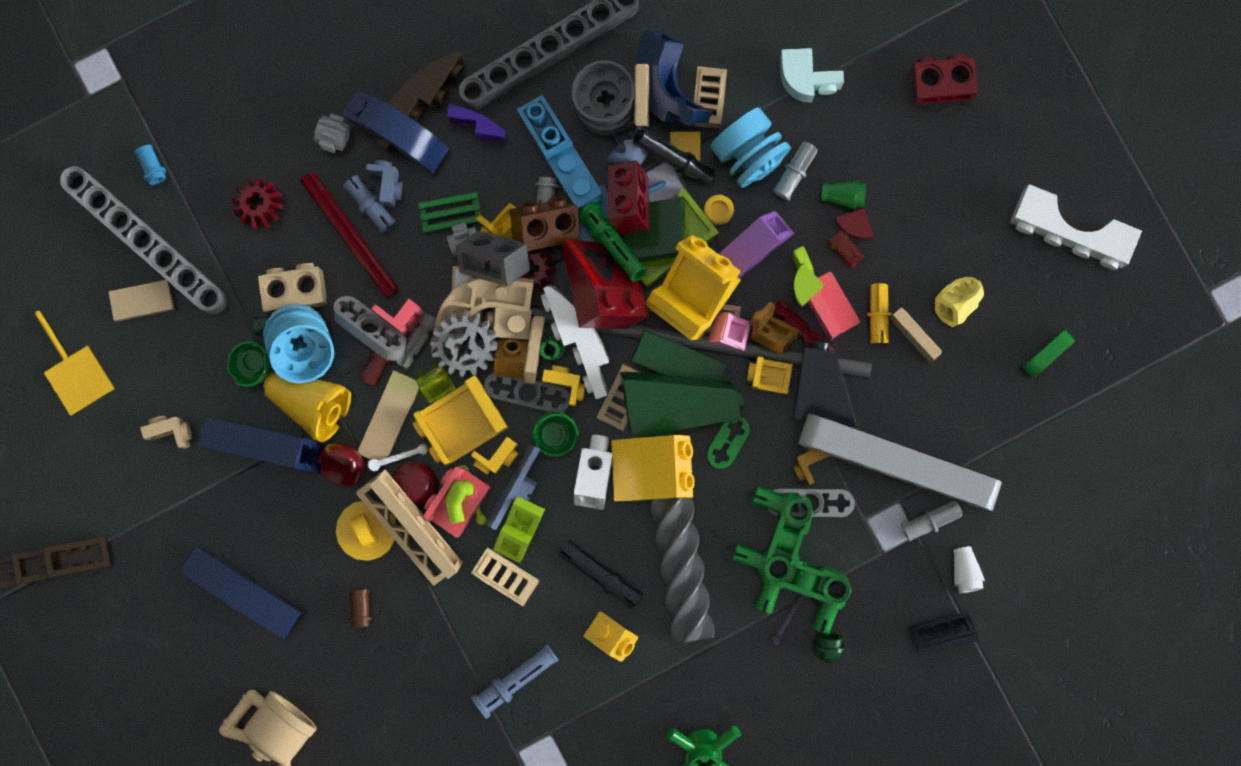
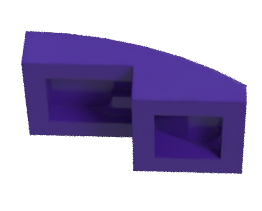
(485, 128)

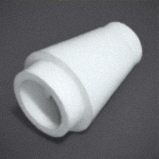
(967, 571)

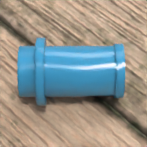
(150, 165)

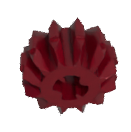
(252, 195)
(541, 265)

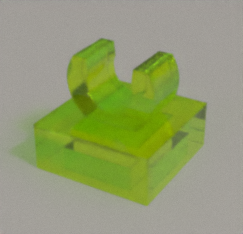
(434, 383)

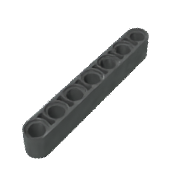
(540, 59)

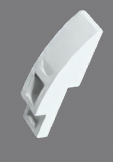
(589, 349)

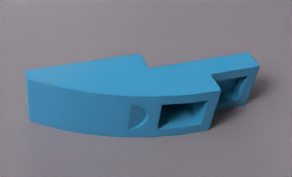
(559, 152)

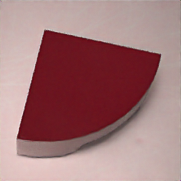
(855, 224)

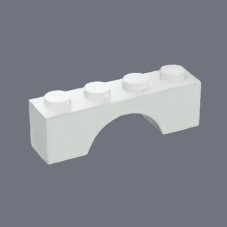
(1039, 213)

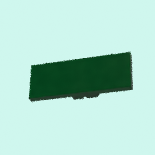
(675, 359)

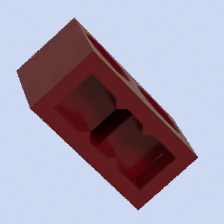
(945, 88)
(628, 198)

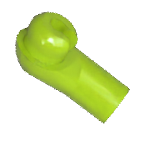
(455, 497)

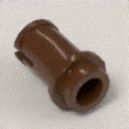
(359, 608)

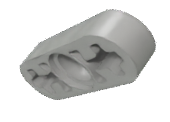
(373, 340)
(832, 495)

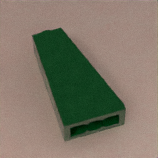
(676, 403)

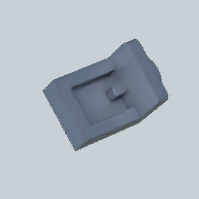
(390, 187)

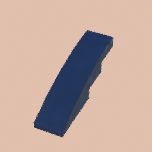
(240, 592)

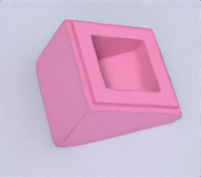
(730, 331)

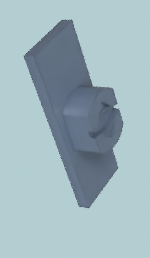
(517, 485)

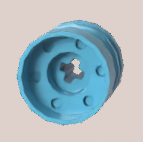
(750, 147)
(305, 356)

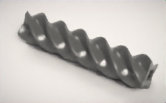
(682, 569)

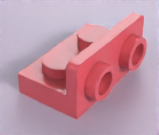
(436, 504)

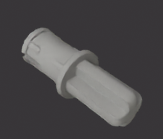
(795, 170)
(932, 520)

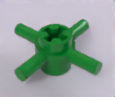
(703, 746)

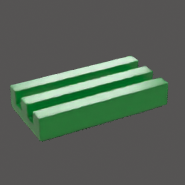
(423, 206)

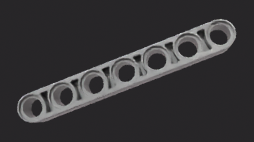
(131, 233)
(899, 462)

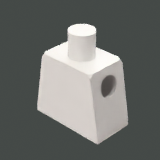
(593, 484)

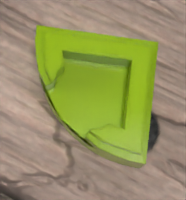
(800, 256)
(806, 285)

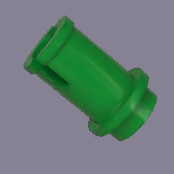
(547, 354)

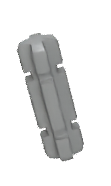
(416, 340)

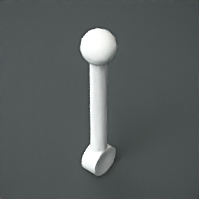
(374, 464)

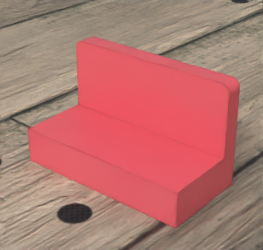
(832, 308)
(405, 319)

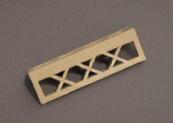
(413, 523)

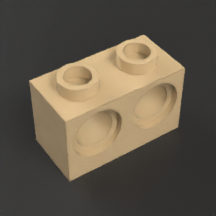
(292, 282)

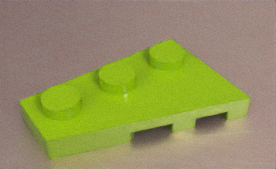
(695, 224)

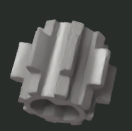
(332, 133)

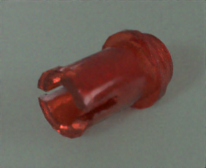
(846, 248)
(373, 368)

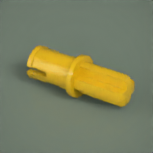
(879, 313)

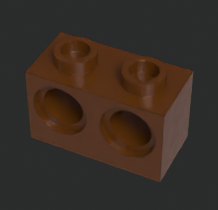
(545, 231)

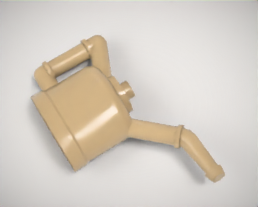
(273, 731)

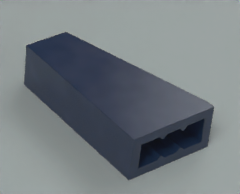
(260, 444)

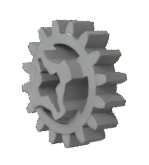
(473, 350)

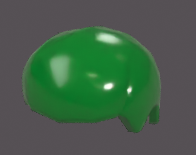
(249, 364)
(555, 434)

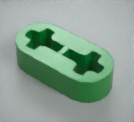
(1048, 353)
(734, 446)

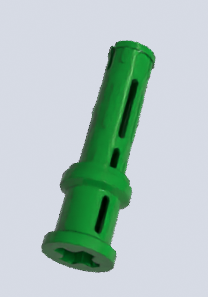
(605, 233)

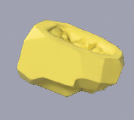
(958, 300)

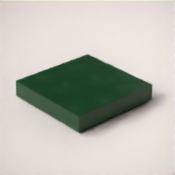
(664, 232)

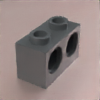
(492, 258)

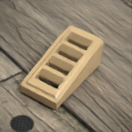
(715, 120)
(607, 417)
(511, 567)

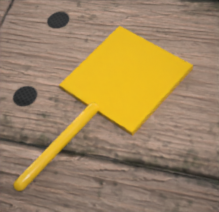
(77, 378)

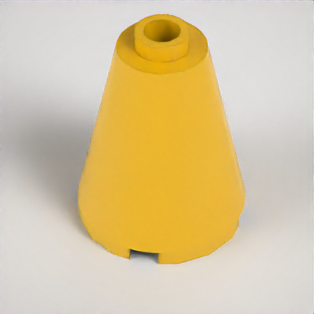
(311, 405)

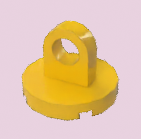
(362, 533)

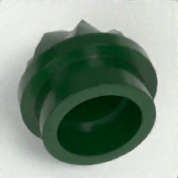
(829, 647)

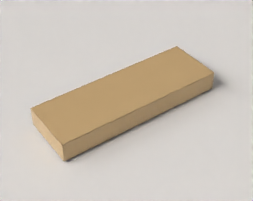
(389, 417)

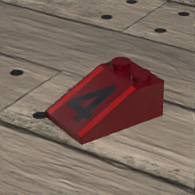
(601, 288)

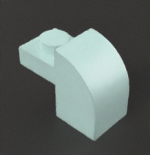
(801, 81)

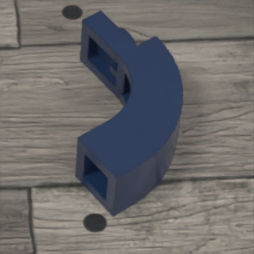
(665, 96)
(396, 129)

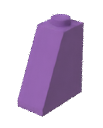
(757, 242)

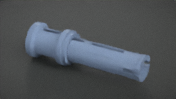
(502, 689)

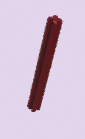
(349, 234)

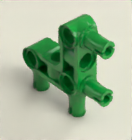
(799, 575)

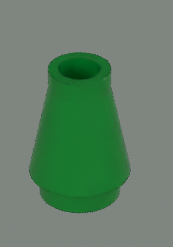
(847, 193)

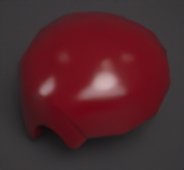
(341, 464)
(417, 482)

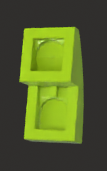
(518, 529)

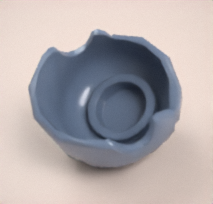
(627, 152)

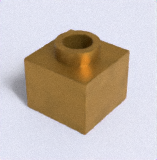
(510, 357)

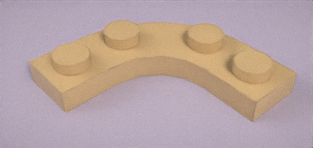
(479, 294)

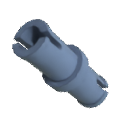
(369, 203)

